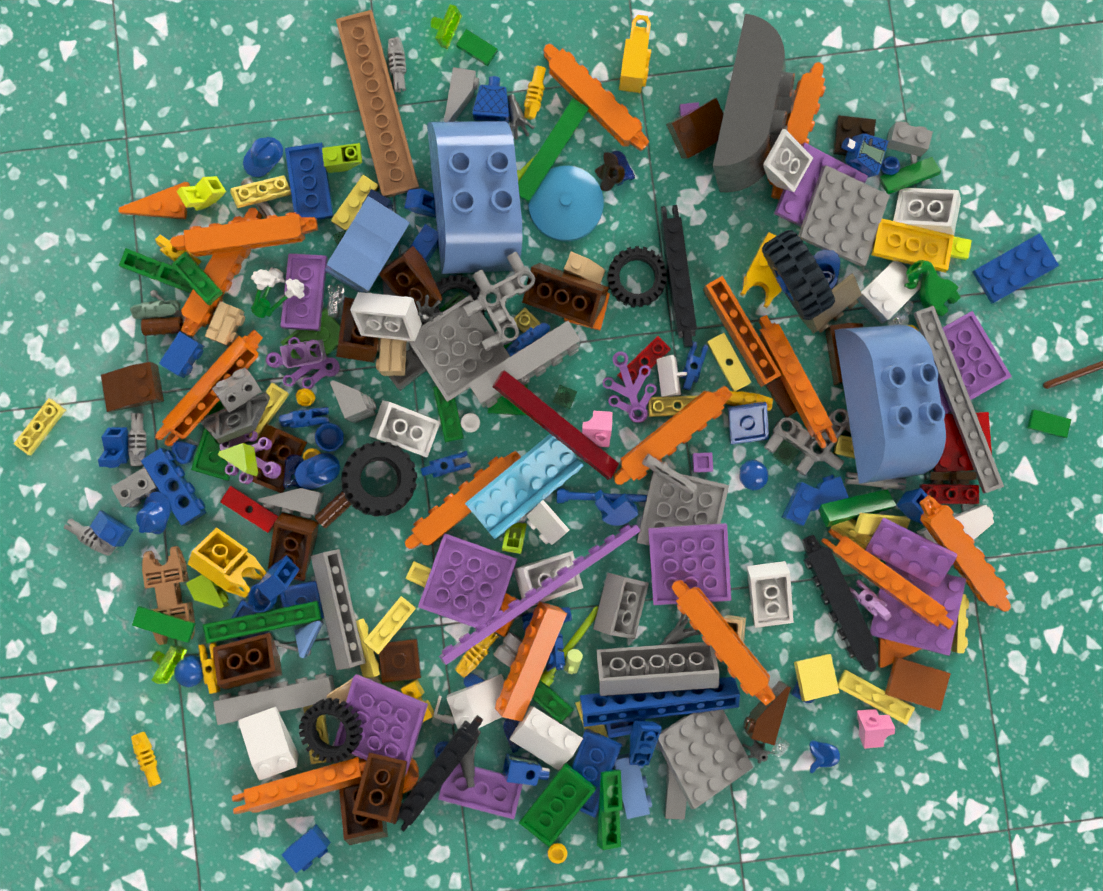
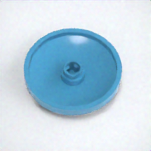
(567, 204)

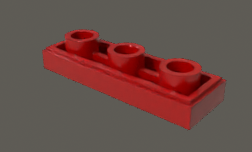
(654, 351)
(960, 493)
(240, 503)

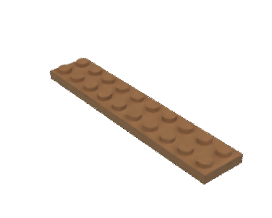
(377, 104)

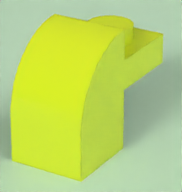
(203, 194)

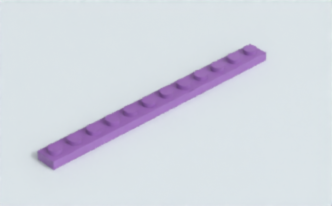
(533, 596)

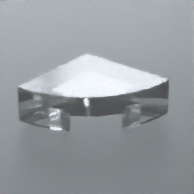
(903, 313)
(780, 747)

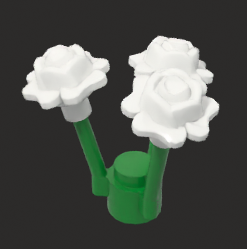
(267, 279)

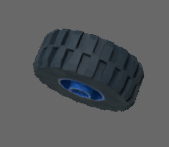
(798, 274)

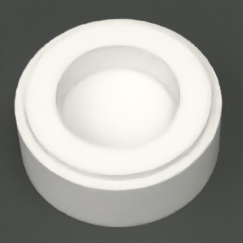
(470, 422)

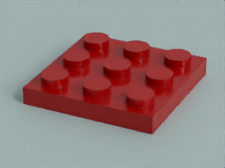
(955, 454)

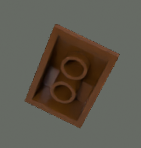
(697, 128)
(411, 277)
(350, 342)
(132, 386)
(296, 539)
(764, 719)
(381, 788)
(356, 827)

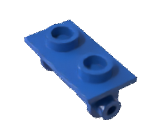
(556, 658)

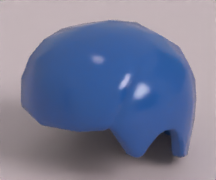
(329, 437)
(753, 475)
(259, 601)
(189, 671)

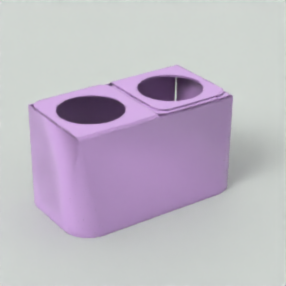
(289, 362)

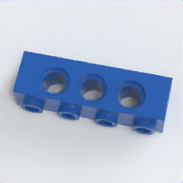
(154, 464)

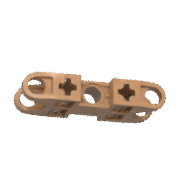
(168, 588)

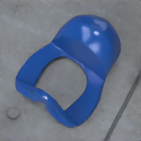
(825, 754)

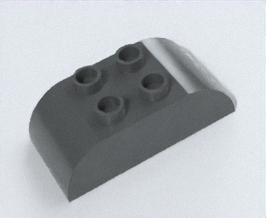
(755, 106)

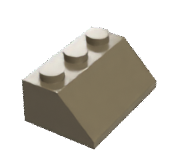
(845, 296)

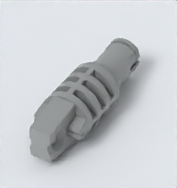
(397, 63)
(137, 440)
(89, 538)

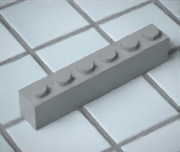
(338, 609)
(284, 697)

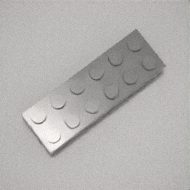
(528, 362)
(657, 668)

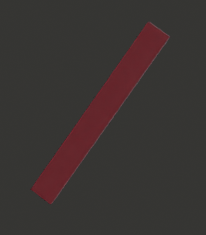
(555, 424)

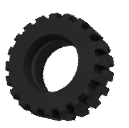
(379, 452)

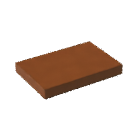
(917, 683)

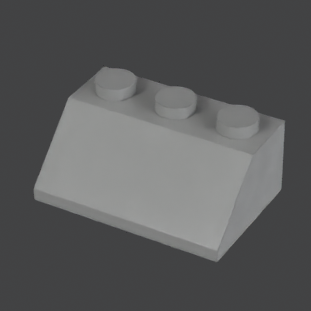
(353, 403)
(620, 606)

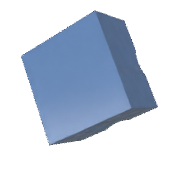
(366, 246)

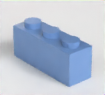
(633, 785)

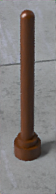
(1073, 375)

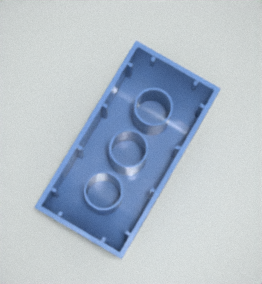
(475, 195)
(891, 401)

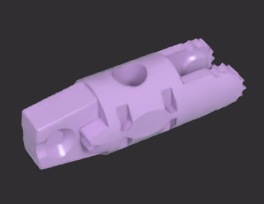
(871, 601)

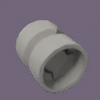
(508, 652)

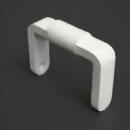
(445, 718)

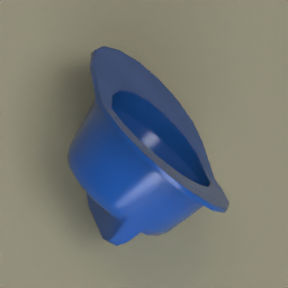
(262, 156)
(830, 265)
(317, 471)
(154, 514)

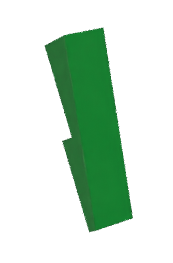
(154, 270)
(850, 508)
(609, 810)

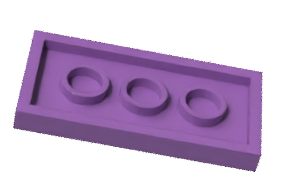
(307, 311)
(911, 552)
(489, 795)

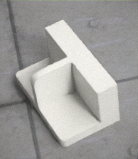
(669, 376)

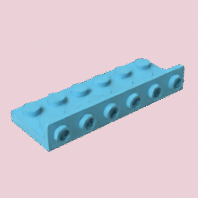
(524, 485)

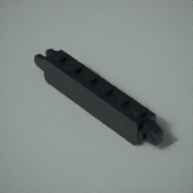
(678, 276)
(840, 603)
(439, 771)

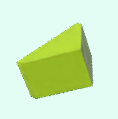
(242, 457)
(514, 538)

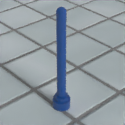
(564, 495)

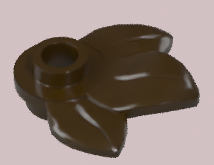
(610, 172)

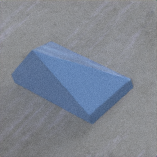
(306, 637)

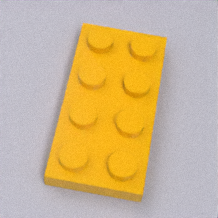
(912, 243)

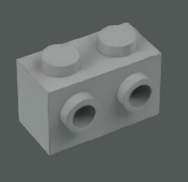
(909, 138)
(236, 389)
(134, 488)

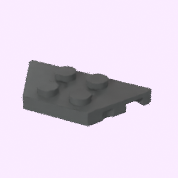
(240, 421)

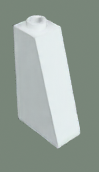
(974, 521)

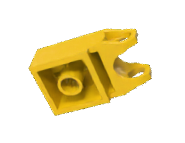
(636, 57)
(761, 275)
(225, 563)

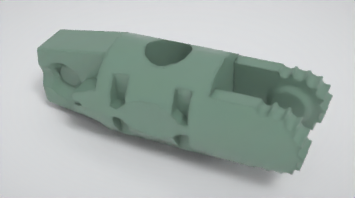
(154, 309)

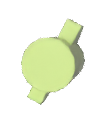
(573, 661)

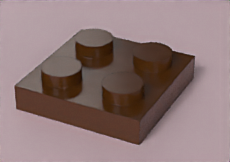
(400, 661)

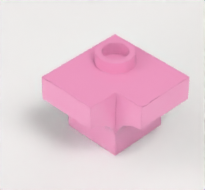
(599, 428)
(874, 728)

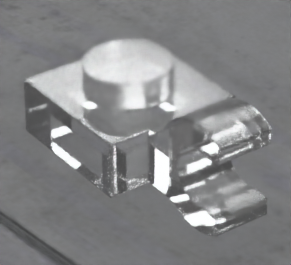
(336, 302)

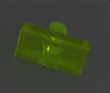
(446, 26)
(167, 663)

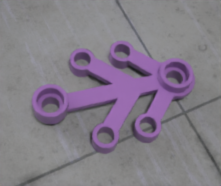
(321, 366)
(630, 390)
(275, 468)

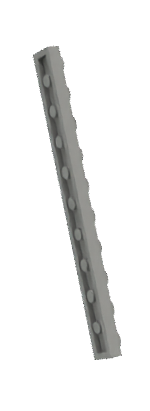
(959, 401)

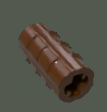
(161, 326)
(333, 510)

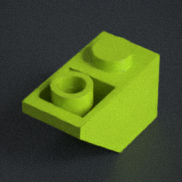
(342, 157)
(207, 592)

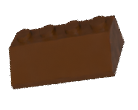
(565, 295)

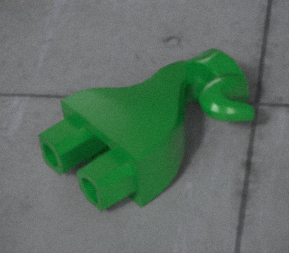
(933, 289)

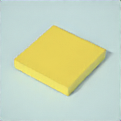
(816, 677)

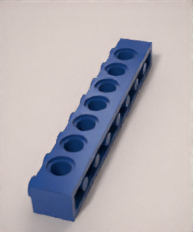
(640, 706)

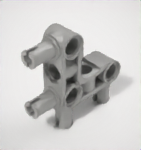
(503, 291)
(804, 442)

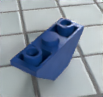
(643, 742)

